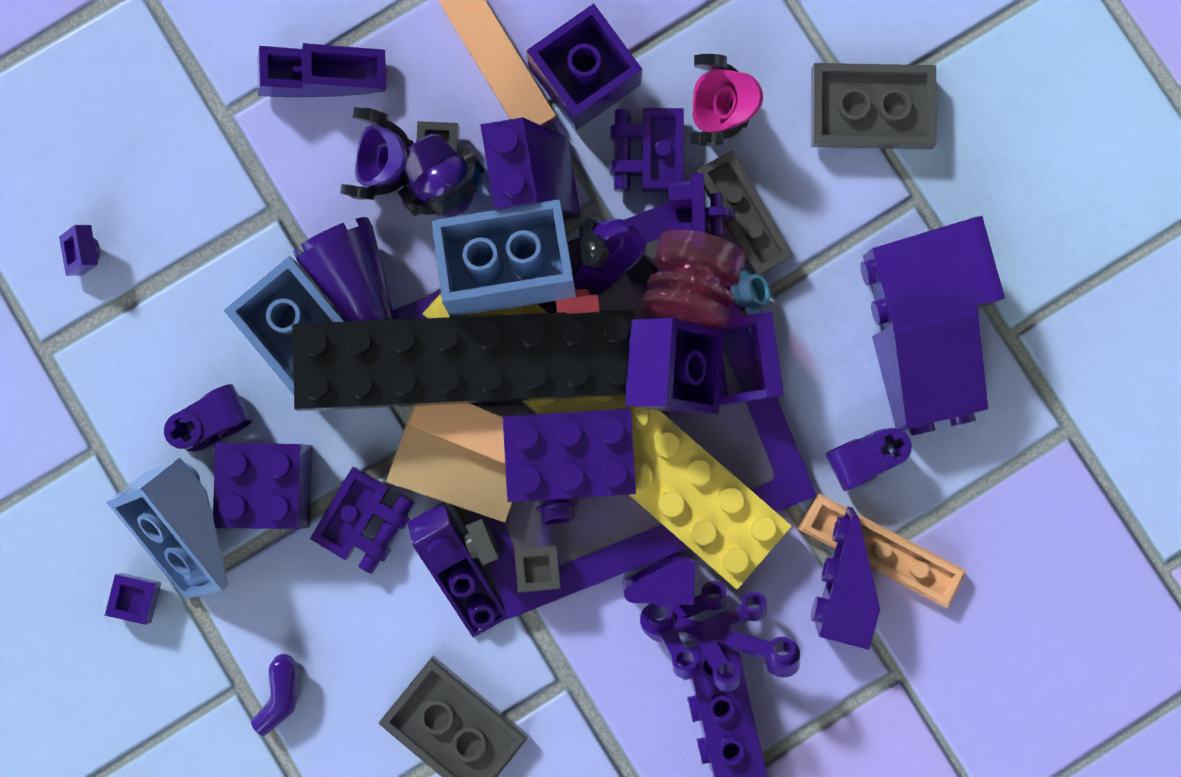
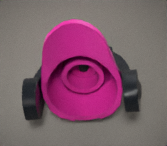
(722, 100)

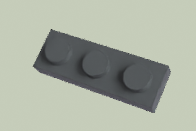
(753, 226)

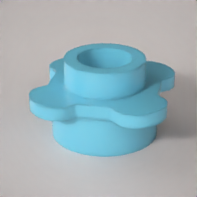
(751, 292)

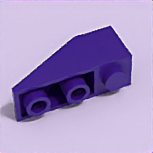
(460, 577)
(849, 600)

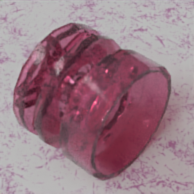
(694, 278)

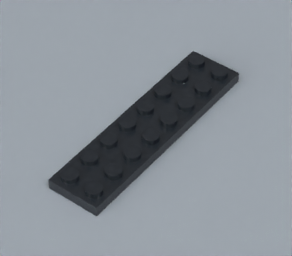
(460, 360)

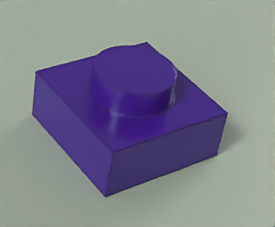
(79, 250)
(132, 598)

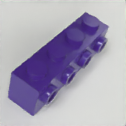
(726, 721)

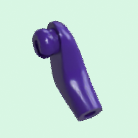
(283, 697)

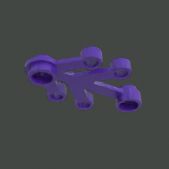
(714, 633)

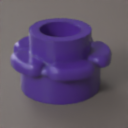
(556, 511)

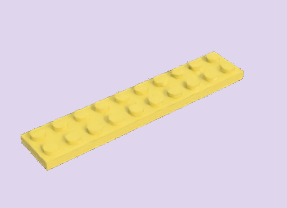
(680, 482)

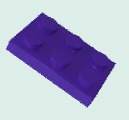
(569, 455)

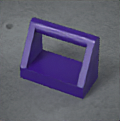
(765, 357)
(663, 582)

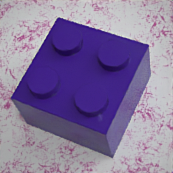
(584, 67)
(674, 366)
(262, 485)

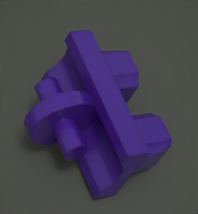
(691, 196)

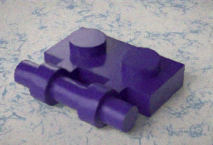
(661, 149)
(351, 513)

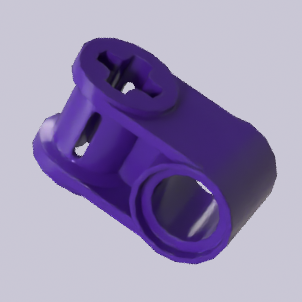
(214, 418)
(863, 460)

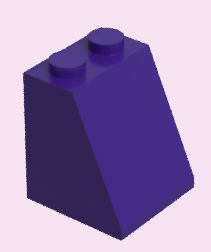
(529, 165)
(932, 273)
(933, 370)

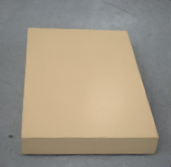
(450, 473)

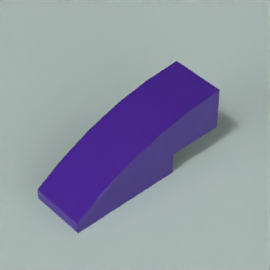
(320, 71)

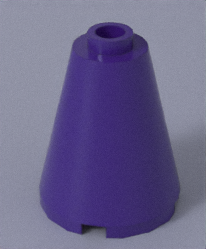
(348, 271)

